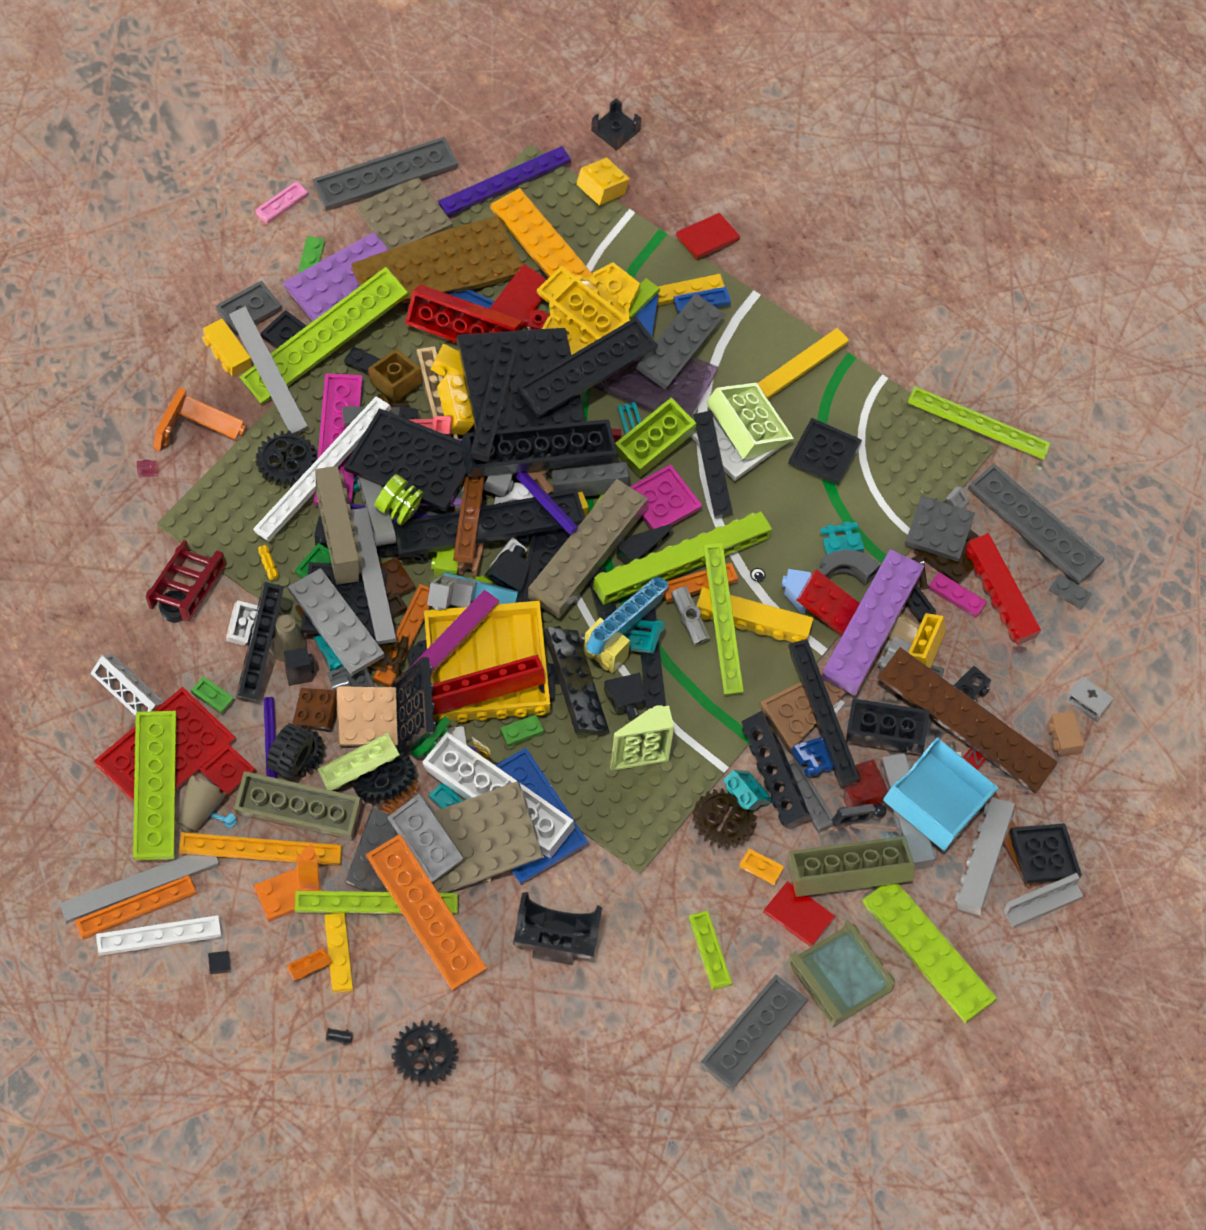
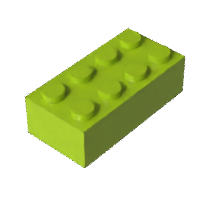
(655, 437)

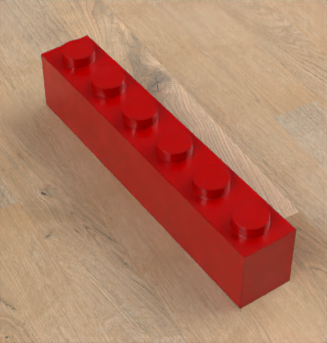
(1002, 589)
(487, 684)

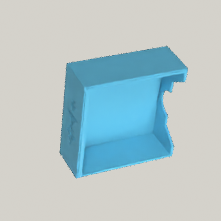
(940, 794)

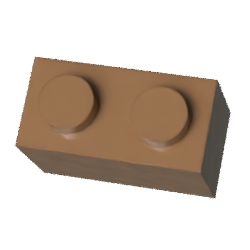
(1065, 734)

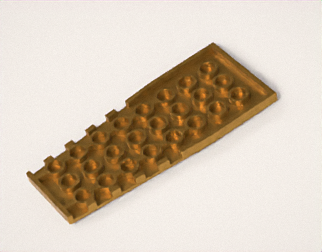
(448, 260)

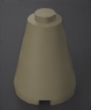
(286, 637)
(198, 804)

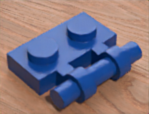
(811, 751)

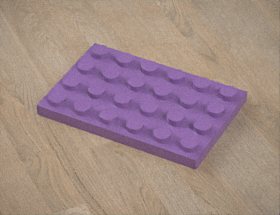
(332, 278)

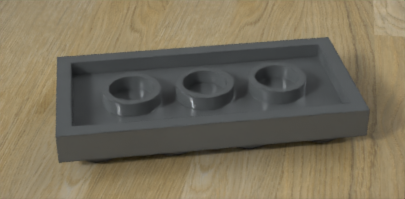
(376, 832)

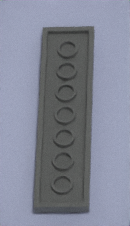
(384, 173)
(1036, 523)

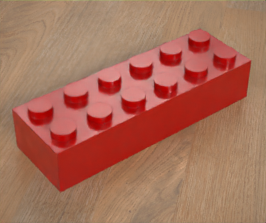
(452, 316)

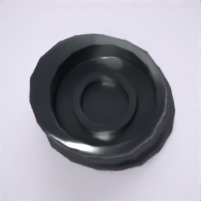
(170, 612)

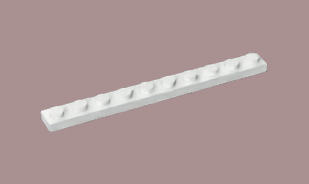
(305, 486)

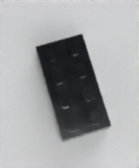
(887, 726)

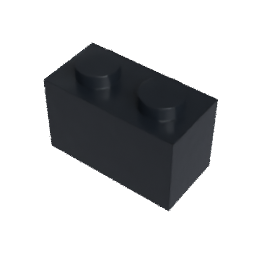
(298, 666)

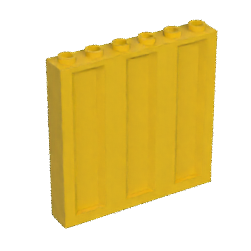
(502, 637)

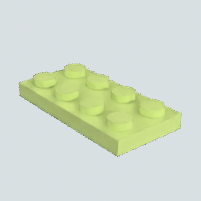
(358, 762)

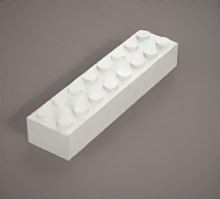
(474, 775)

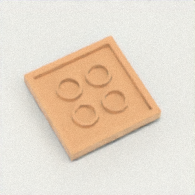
(365, 714)

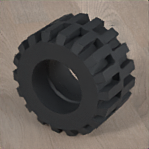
(289, 750)

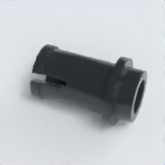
(339, 1036)

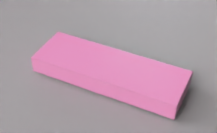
(282, 202)

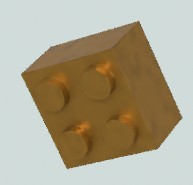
(395, 375)

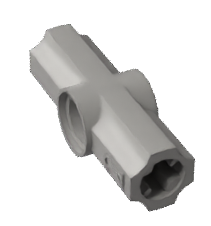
(694, 626)

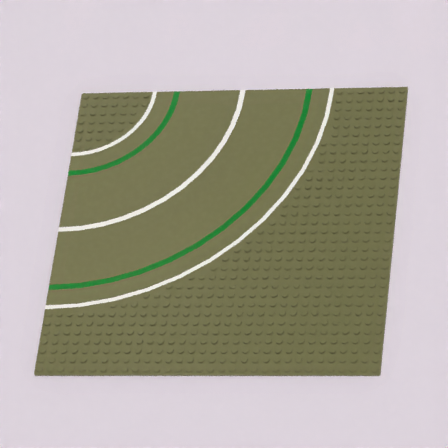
(900, 458)

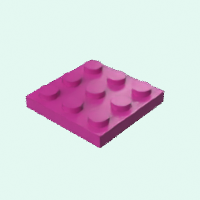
(667, 497)

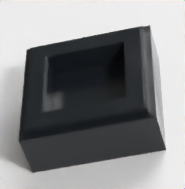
(219, 962)

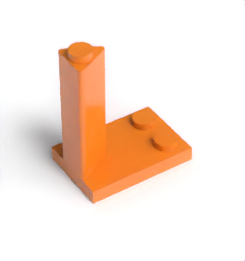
(198, 412)
(278, 892)

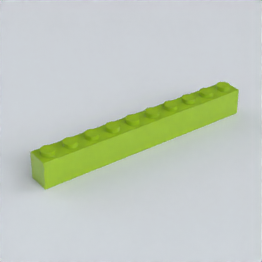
(680, 558)

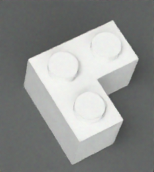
(241, 622)

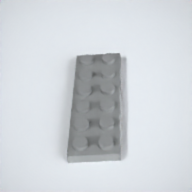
(336, 622)

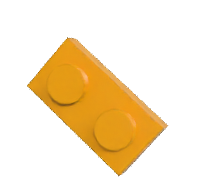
(761, 866)

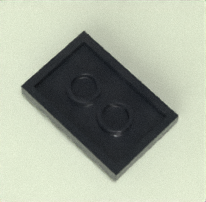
(282, 329)

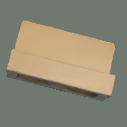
(904, 629)

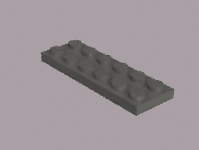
(680, 341)
(753, 1032)

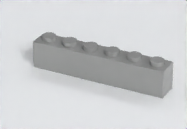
(893, 769)
(985, 856)

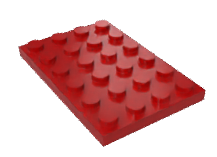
(197, 741)

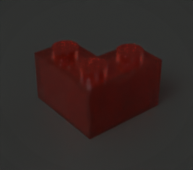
(869, 789)

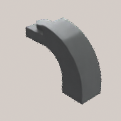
(849, 562)

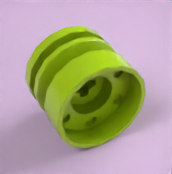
(397, 498)

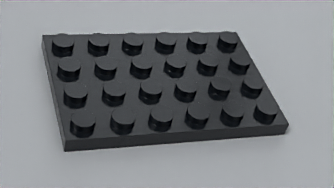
(412, 451)

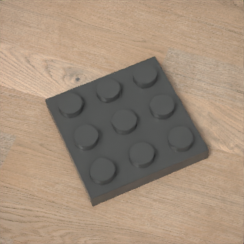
(939, 528)

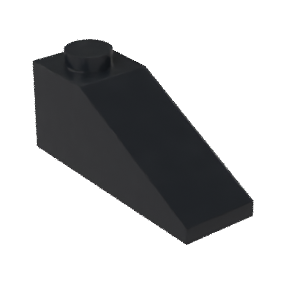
(643, 543)

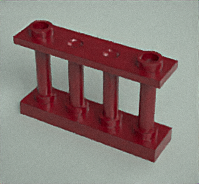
(196, 592)

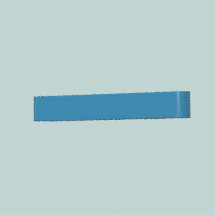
(626, 615)

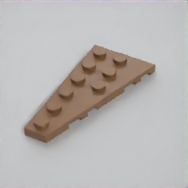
(792, 712)

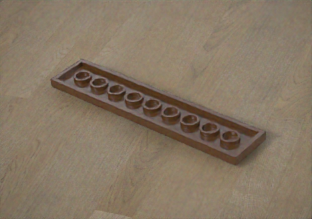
(967, 720)

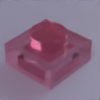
(147, 468)

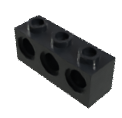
(966, 685)

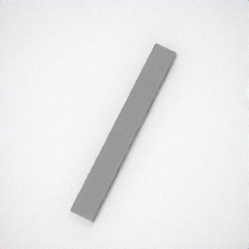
(268, 371)
(373, 578)
(135, 885)

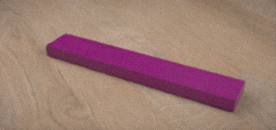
(460, 629)

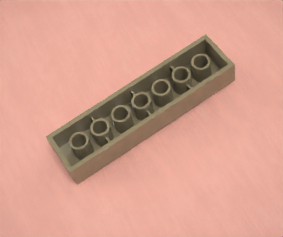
(587, 548)

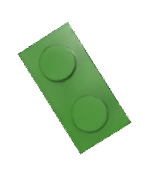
(212, 695)
(521, 730)

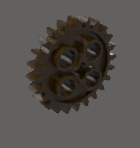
(707, 809)

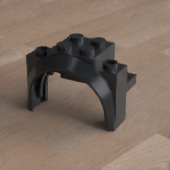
(556, 934)

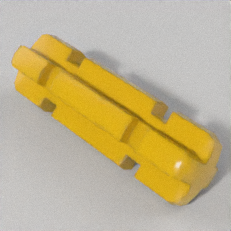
(268, 562)

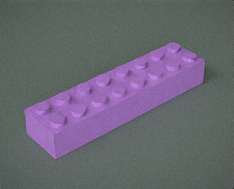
(872, 622)

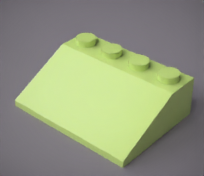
(748, 419)
(643, 740)

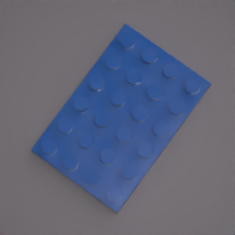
(526, 771)

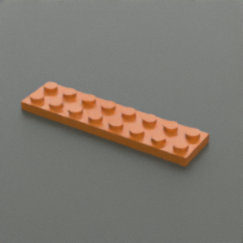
(426, 912)

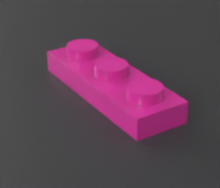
(957, 595)

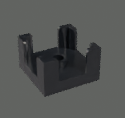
(615, 126)

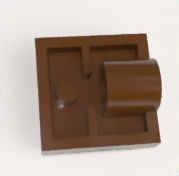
(315, 708)

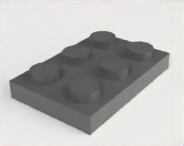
(256, 299)

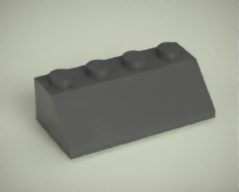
(590, 479)

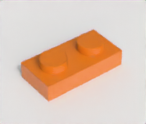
(308, 964)

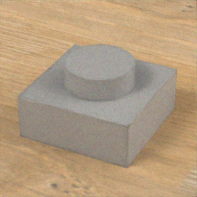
(957, 497)

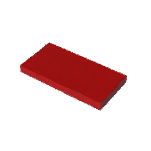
(520, 294)

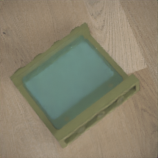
(842, 974)

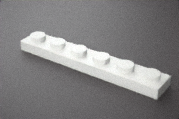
(158, 935)

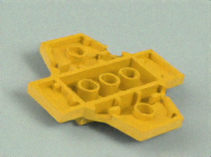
(590, 304)

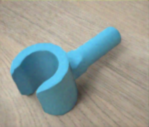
(229, 821)

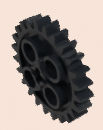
(271, 454)
(386, 780)
(407, 1059)

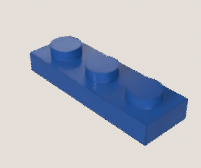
(717, 297)

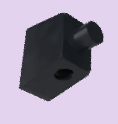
(509, 569)
(625, 695)

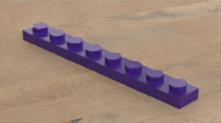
(504, 181)

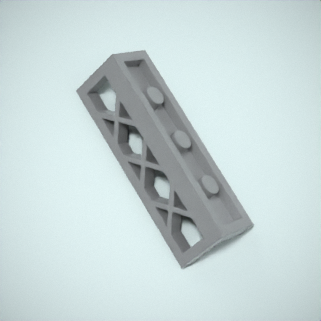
(128, 680)
(1043, 901)

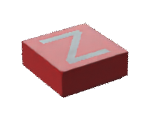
(974, 758)

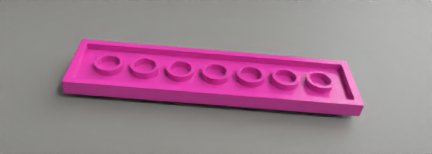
(338, 392)

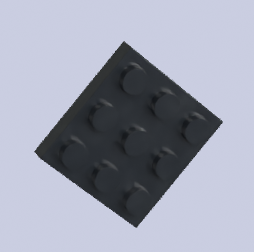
(825, 451)
(1044, 852)

